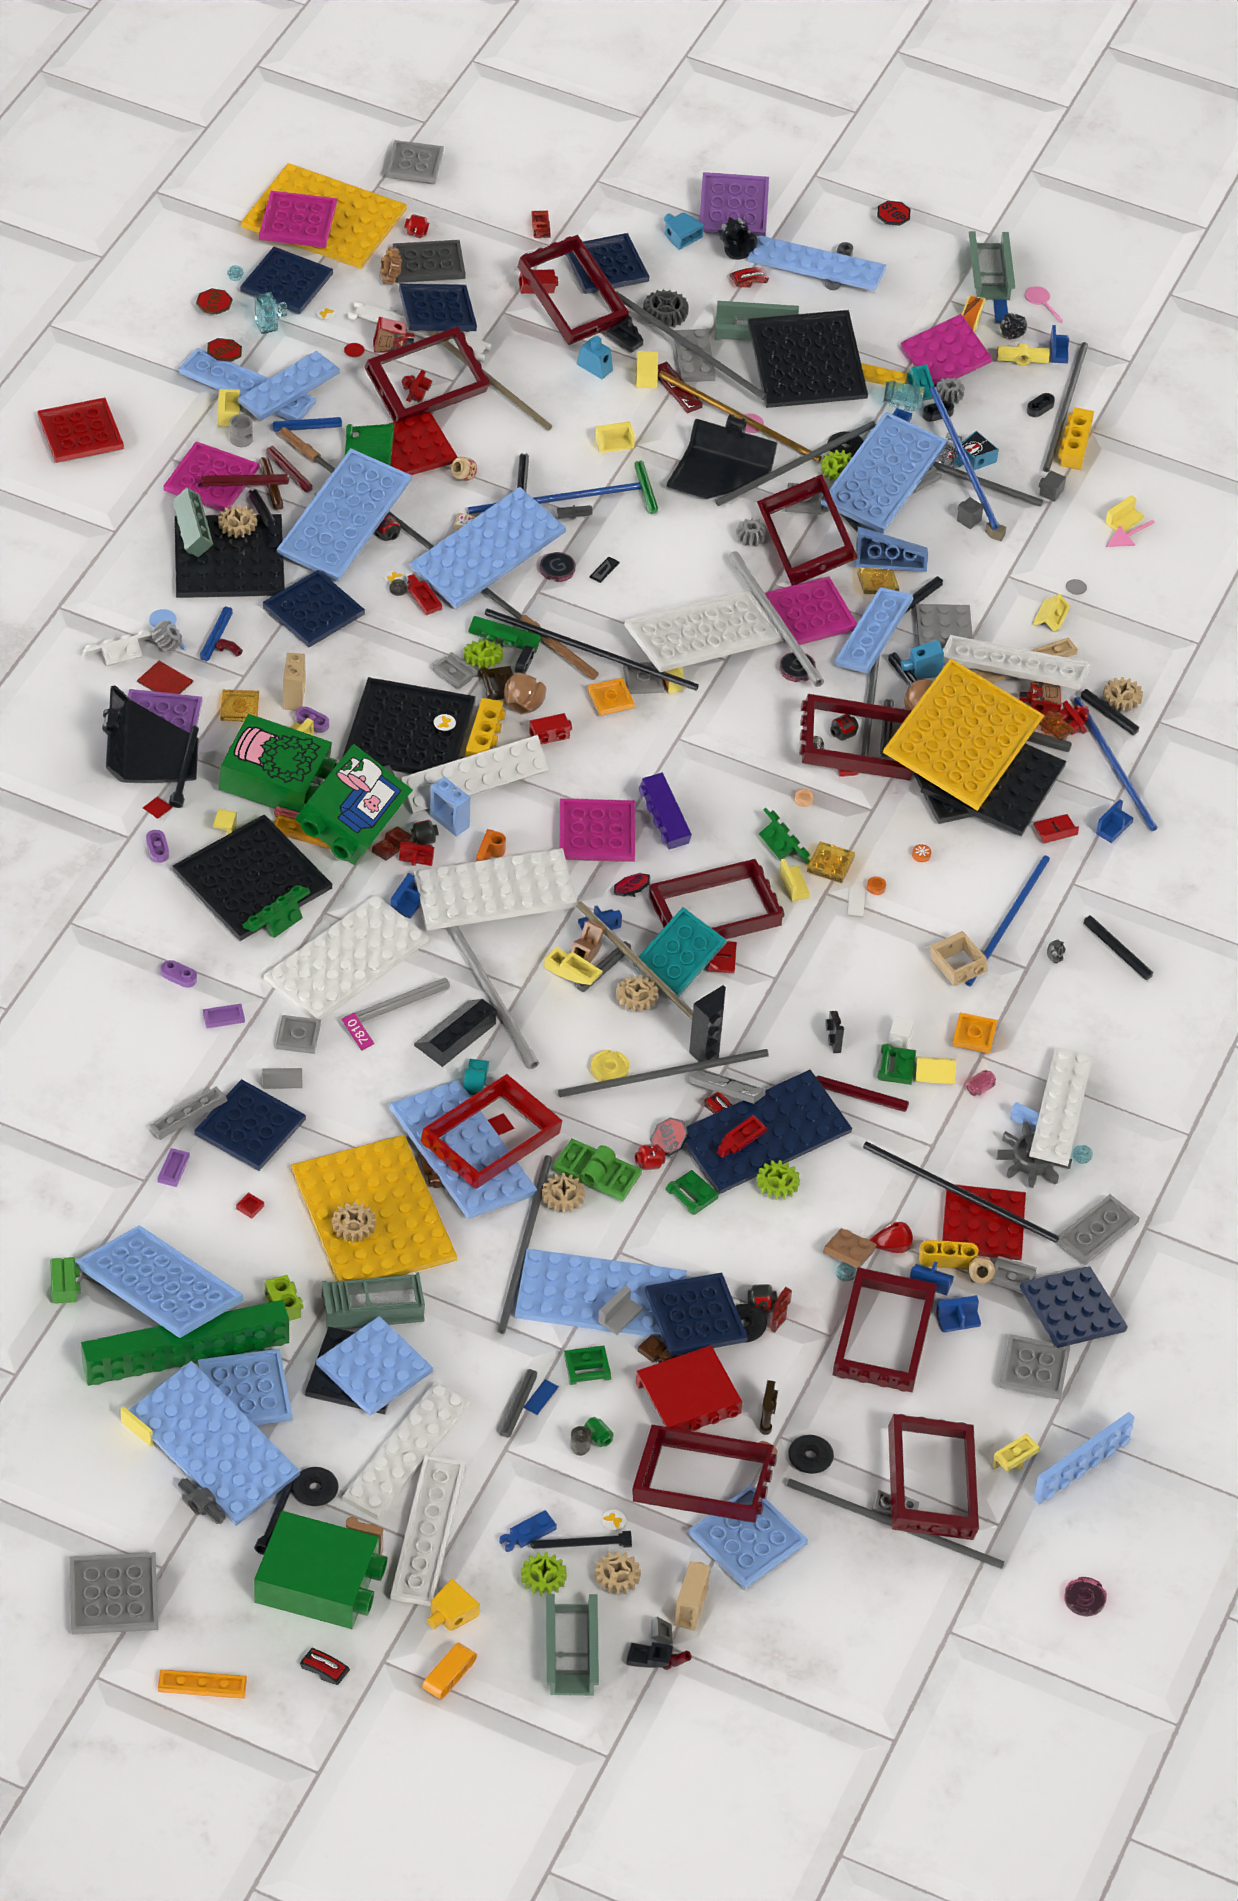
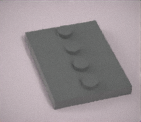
(430, 261)

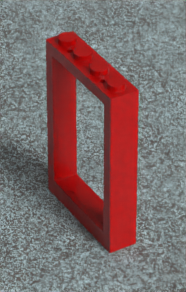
(515, 1095)

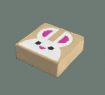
(462, 519)

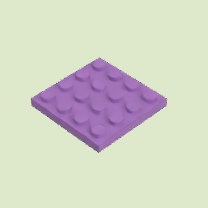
(735, 198)
(175, 708)

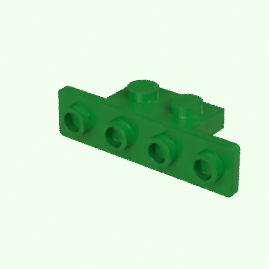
(502, 633)
(779, 840)
(280, 914)

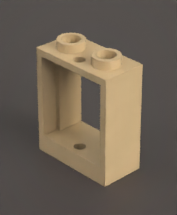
(294, 681)
(958, 943)
(692, 1595)

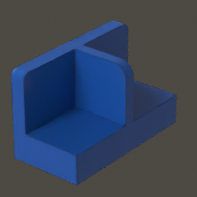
(1058, 347)
(1113, 822)
(406, 898)
(610, 918)
(930, 1275)
(958, 1313)

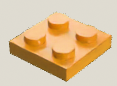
(611, 696)
(974, 1033)

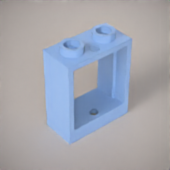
(455, 819)

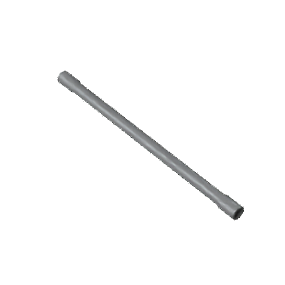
(812, 673)
(527, 1053)

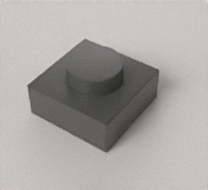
(661, 1631)

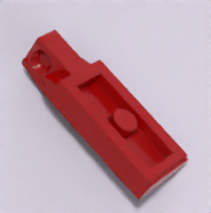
(423, 595)
(741, 1136)

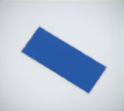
(1000, 309)
(541, 1397)

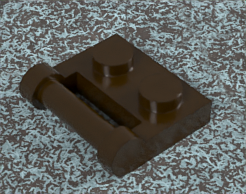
(500, 676)
(768, 1407)

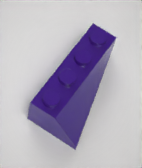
(665, 811)

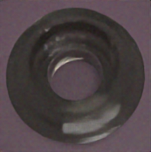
(398, 587)

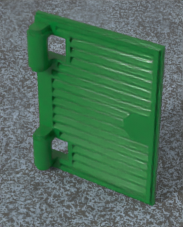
(372, 441)

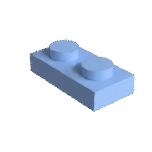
(1022, 1114)

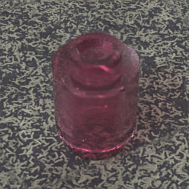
(981, 1083)

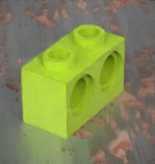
(283, 1289)

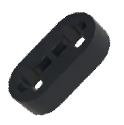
(1039, 403)
(931, 412)
(525, 659)

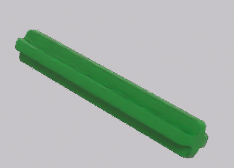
(646, 487)

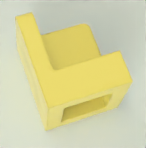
(225, 820)

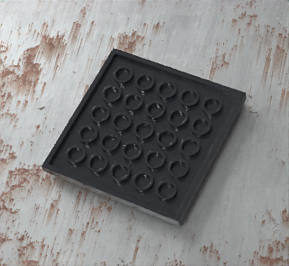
(807, 358)
(232, 564)
(399, 729)
(1016, 794)
(248, 873)

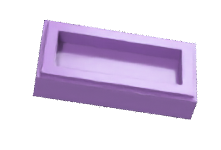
(224, 1015)
(173, 1167)

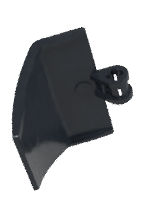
(722, 459)
(144, 744)

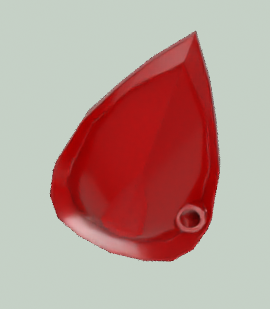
(894, 1238)

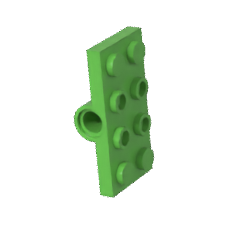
(597, 1169)

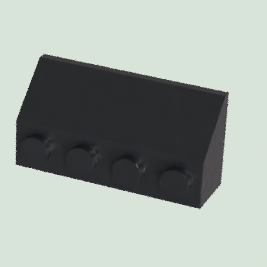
(707, 1025)
(458, 1031)

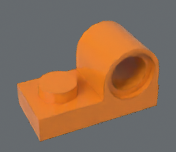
(492, 845)

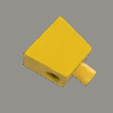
(452, 1607)

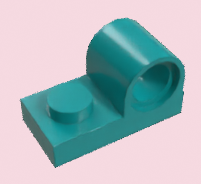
(921, 377)
(476, 1076)

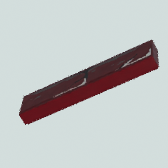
(686, 400)

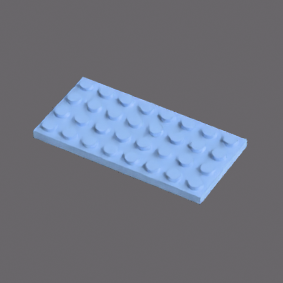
(885, 472)
(344, 514)
(487, 547)
(473, 1141)
(159, 1281)
(575, 1288)
(215, 1442)

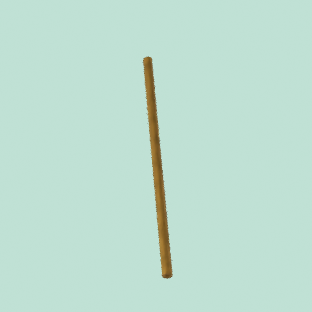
(729, 410)

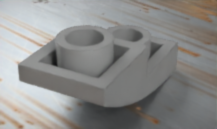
(882, 1503)

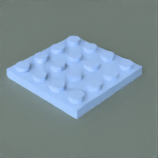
(374, 1366)
(253, 1384)
(745, 1547)

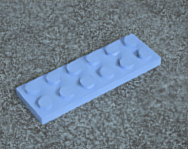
(288, 385)
(874, 630)
(1083, 1458)

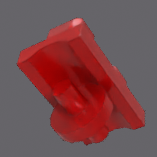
(414, 386)
(1076, 716)
(416, 853)

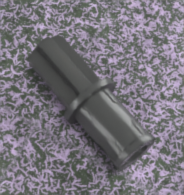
(569, 512)

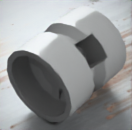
(241, 430)

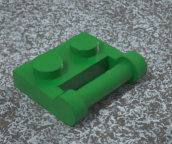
(903, 1064)
(696, 1189)
(587, 1359)

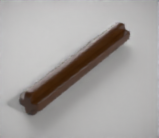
(273, 489)

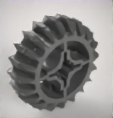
(667, 307)

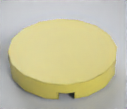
(609, 1065)

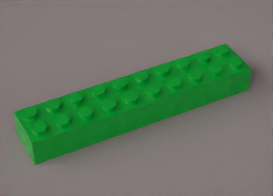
(160, 1349)

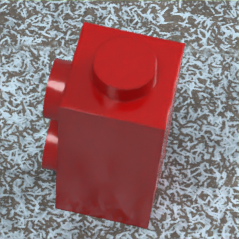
(546, 278)
(551, 728)

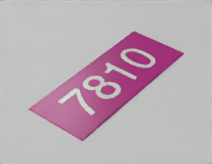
(357, 1031)

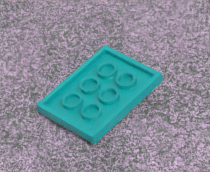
(682, 950)

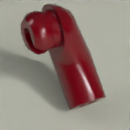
(232, 646)
(678, 1659)

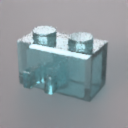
(267, 312)
(903, 395)

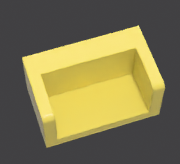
(646, 369)
(227, 406)
(615, 437)

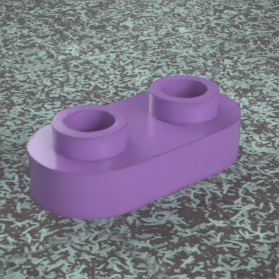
(321, 722)
(157, 846)
(177, 973)

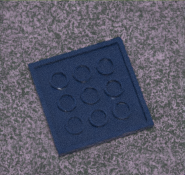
(616, 259)
(288, 279)
(437, 307)
(313, 608)
(250, 1125)
(1073, 1306)
(696, 1313)

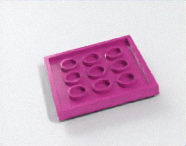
(298, 219)
(947, 349)
(209, 461)
(812, 610)
(597, 829)

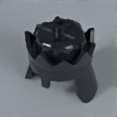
(737, 238)

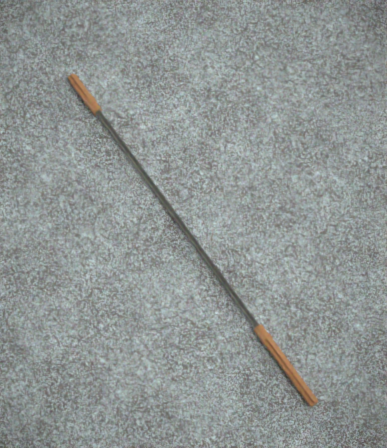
(308, 451)

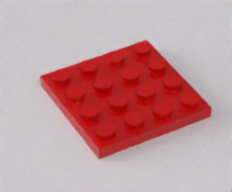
(80, 430)
(420, 445)
(988, 1231)

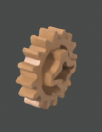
(390, 266)

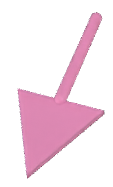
(1120, 537)

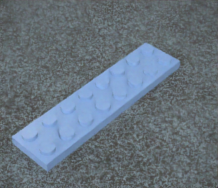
(817, 263)
(228, 375)

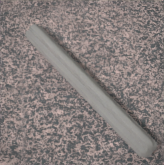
(402, 1000)

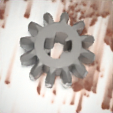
(950, 390)
(751, 532)
(167, 636)

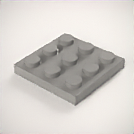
(414, 161)
(941, 621)
(1034, 1367)

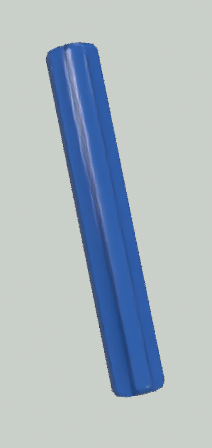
(308, 424)
(216, 633)

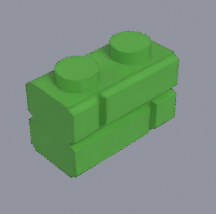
(63, 1280)

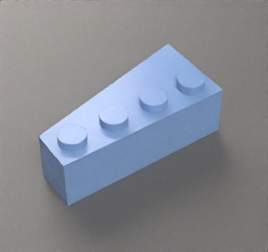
(887, 552)

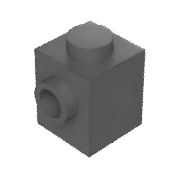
(1052, 485)
(970, 513)

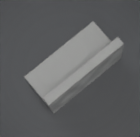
(282, 1078)
(619, 1311)

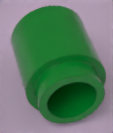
(600, 1432)

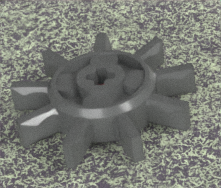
(1023, 1161)

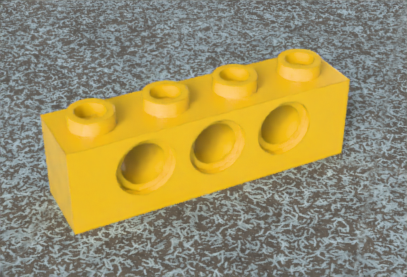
(1076, 439)
(486, 726)

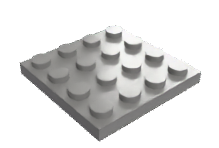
(113, 1593)

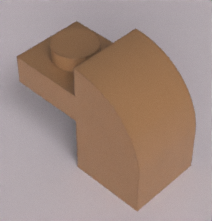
(589, 942)

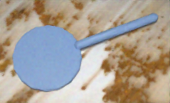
(161, 615)

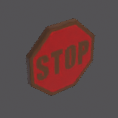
(214, 301)
(224, 349)

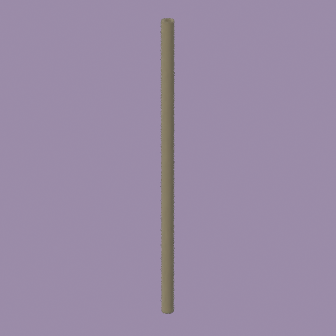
(500, 387)
(637, 961)

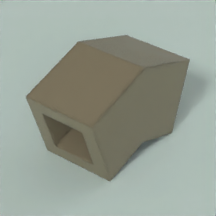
(997, 534)

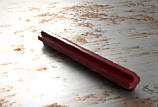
(243, 480)
(863, 1094)

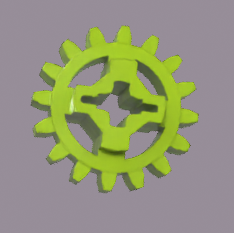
(834, 464)
(483, 653)
(778, 1180)
(554, 1575)

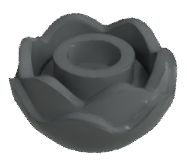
(1055, 951)

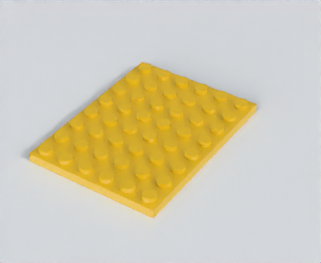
(359, 220)
(963, 734)
(388, 1181)

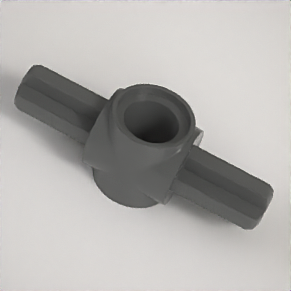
(201, 1501)

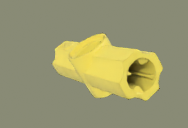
(1023, 354)

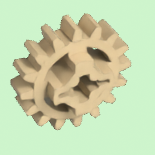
(237, 521)
(1123, 694)
(637, 993)
(573, 1193)
(353, 1222)
(617, 1573)

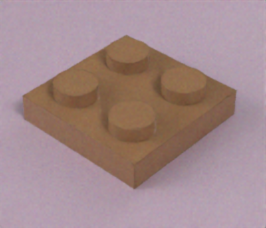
(850, 1248)

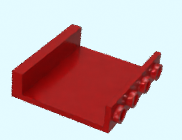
(691, 1390)

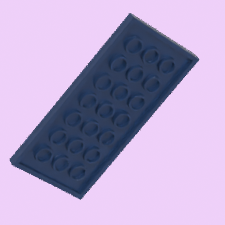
(797, 1121)

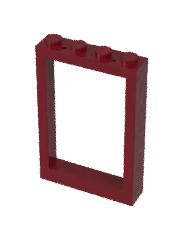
(555, 250)
(391, 399)
(824, 562)
(844, 760)
(715, 877)
(875, 1374)
(708, 1444)
(925, 1521)

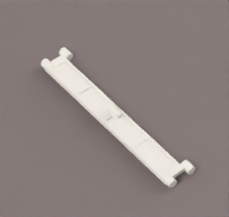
(373, 313)

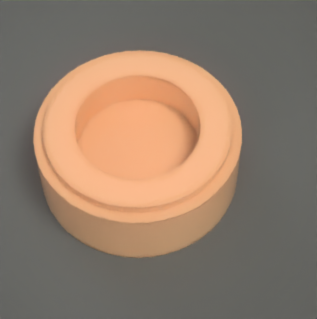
(804, 797)

